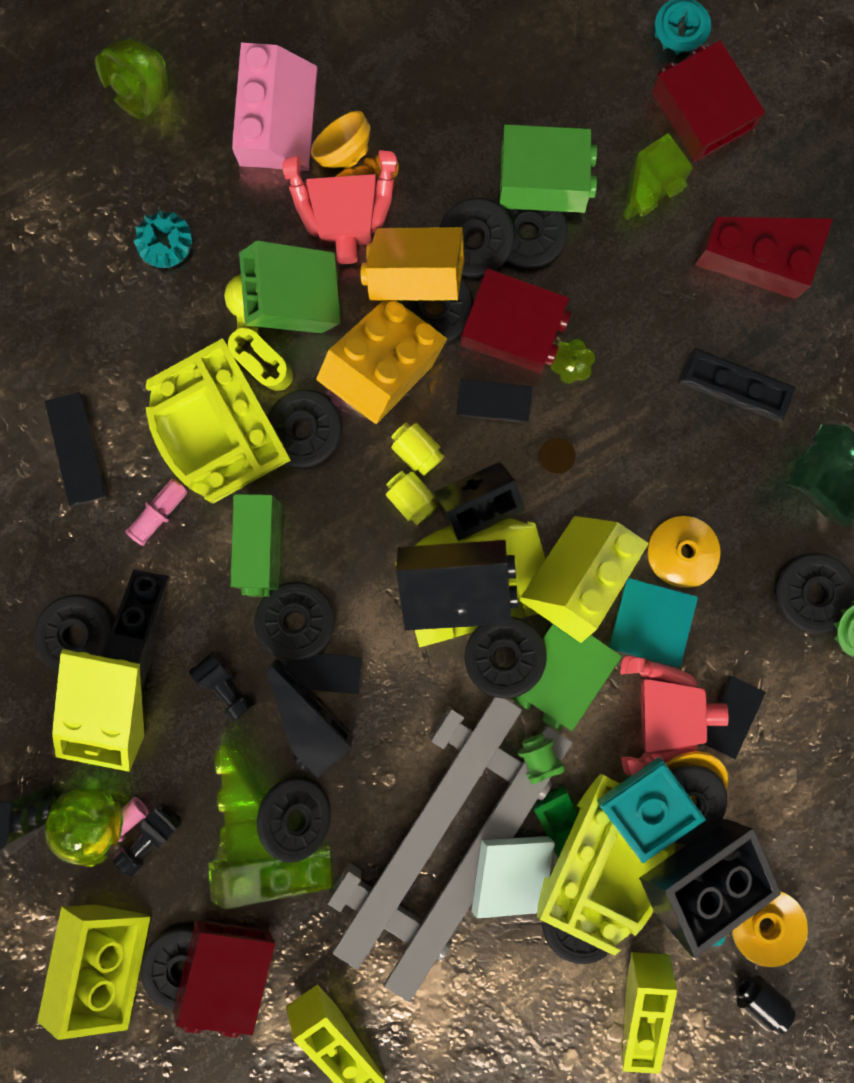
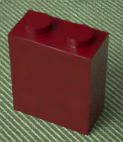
(707, 100)
(515, 321)
(223, 979)

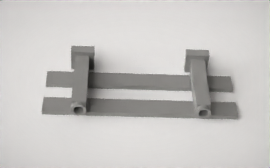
(380, 906)

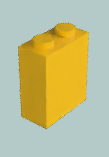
(414, 264)

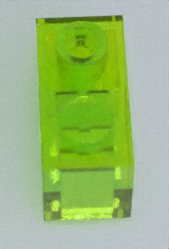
(656, 172)

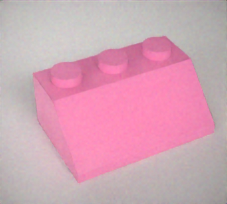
(273, 107)

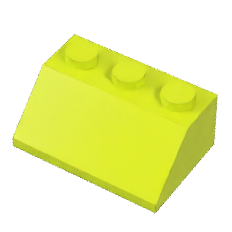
(584, 574)
(93, 971)

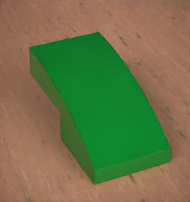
(556, 816)

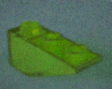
(240, 803)
(267, 879)

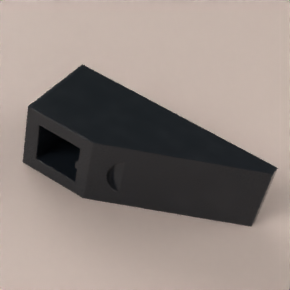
(138, 621)

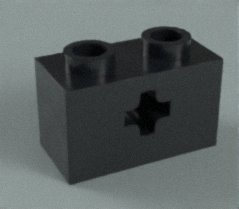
(479, 500)

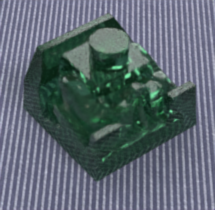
(827, 473)

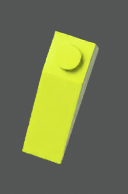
(648, 1011)
(329, 1039)

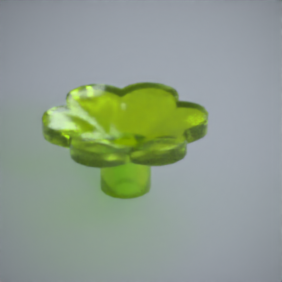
(573, 369)

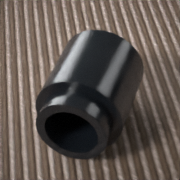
(765, 1005)

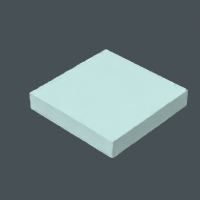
(511, 876)

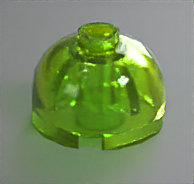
(135, 75)
(83, 826)

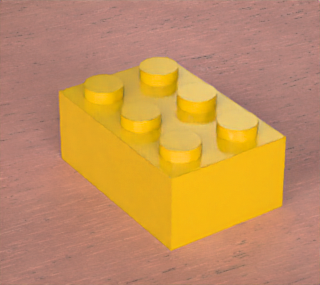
(381, 359)

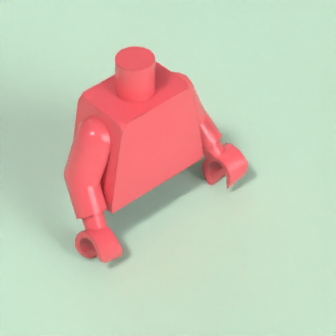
(343, 208)
(671, 712)

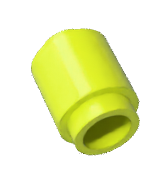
(416, 448)
(411, 497)

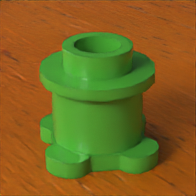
(540, 758)

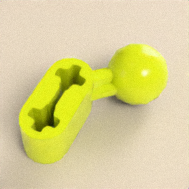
(250, 334)

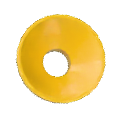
(342, 141)

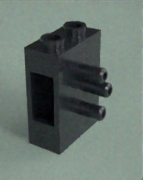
(456, 585)

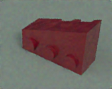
(766, 251)

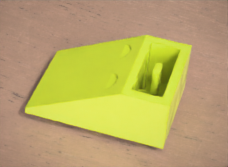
(98, 710)

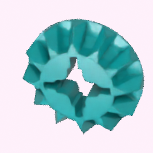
(696, 21)
(159, 254)

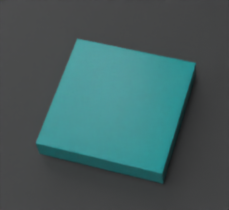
(652, 622)
(651, 810)

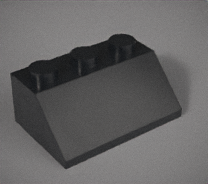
(22, 814)
(711, 886)

